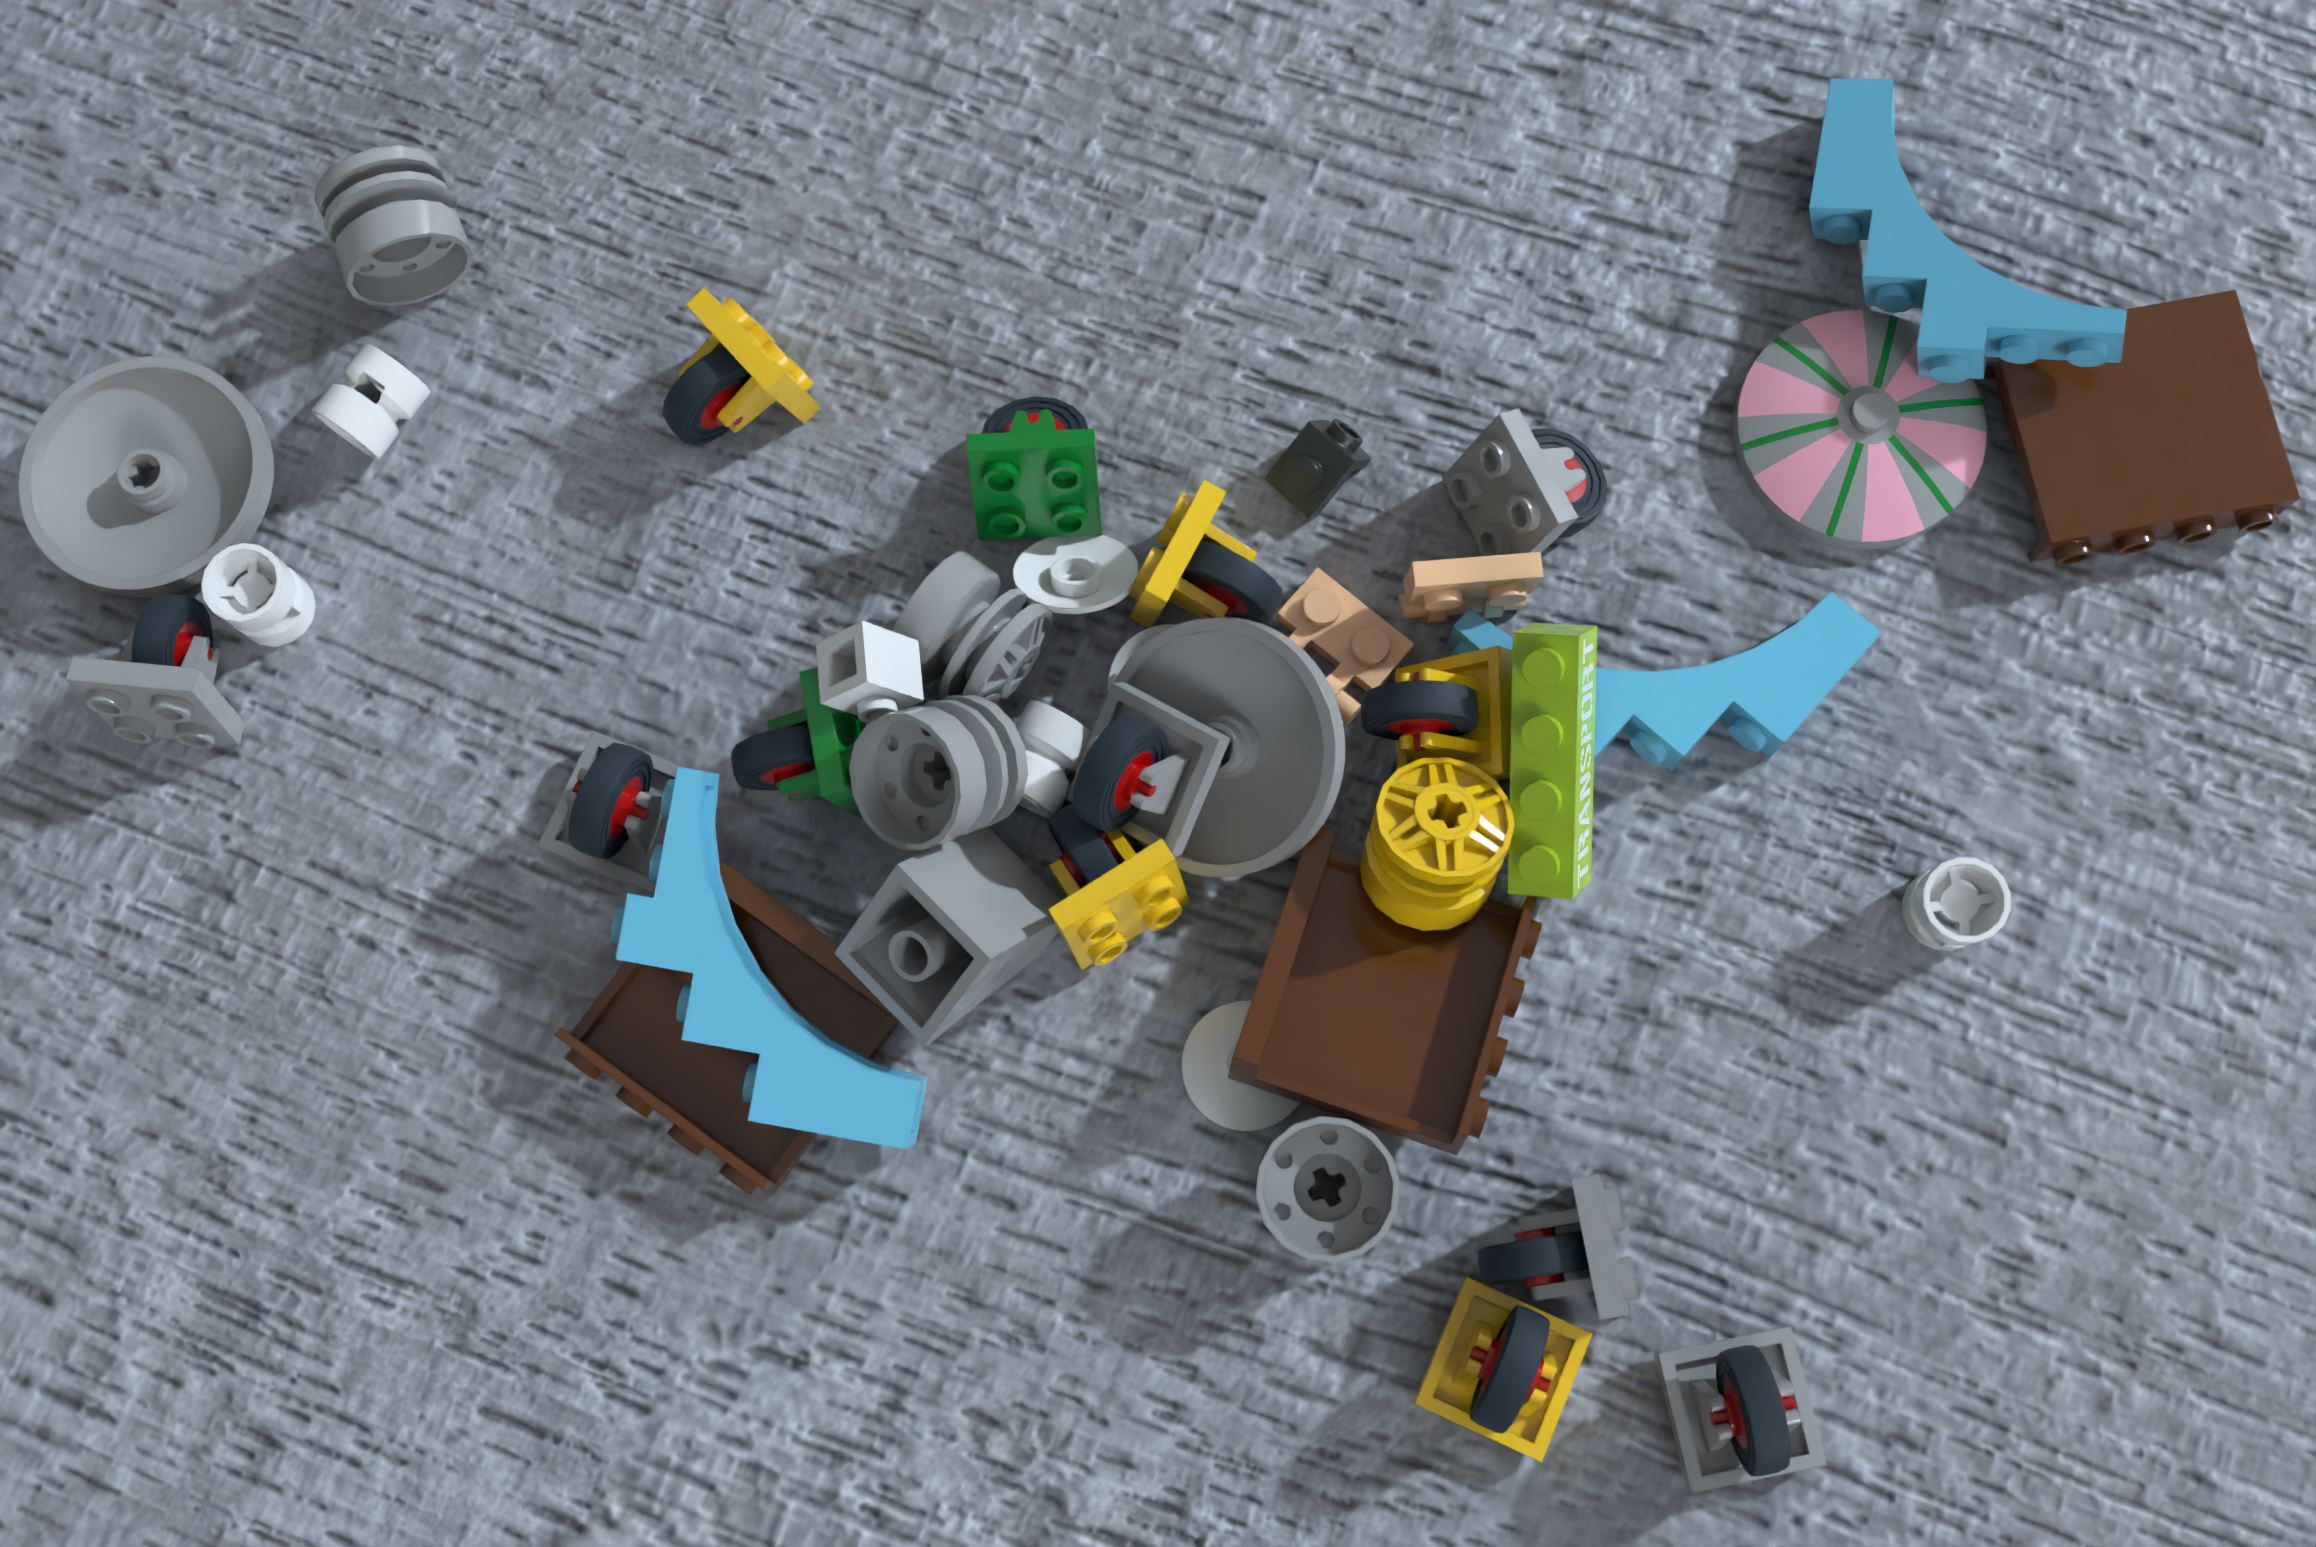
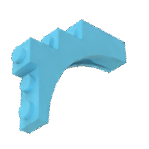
(1912, 264)
(1756, 692)
(689, 927)

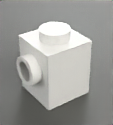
(869, 671)

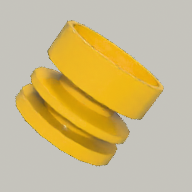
(1436, 843)

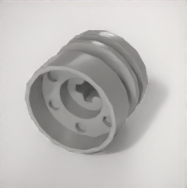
(393, 225)
(970, 634)
(938, 771)
(1312, 1225)

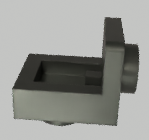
(1317, 465)

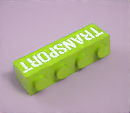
(1552, 759)

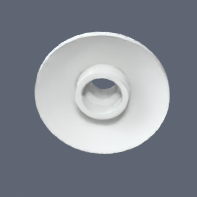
(1076, 573)
(1206, 1071)

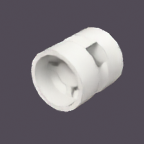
(359, 420)
(258, 595)
(1053, 751)
(1956, 904)

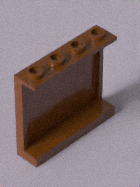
(2152, 443)
(1379, 1013)
(699, 1086)

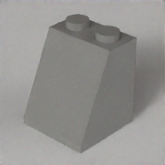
(949, 931)

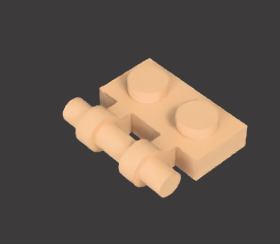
(1478, 583)
(1346, 635)

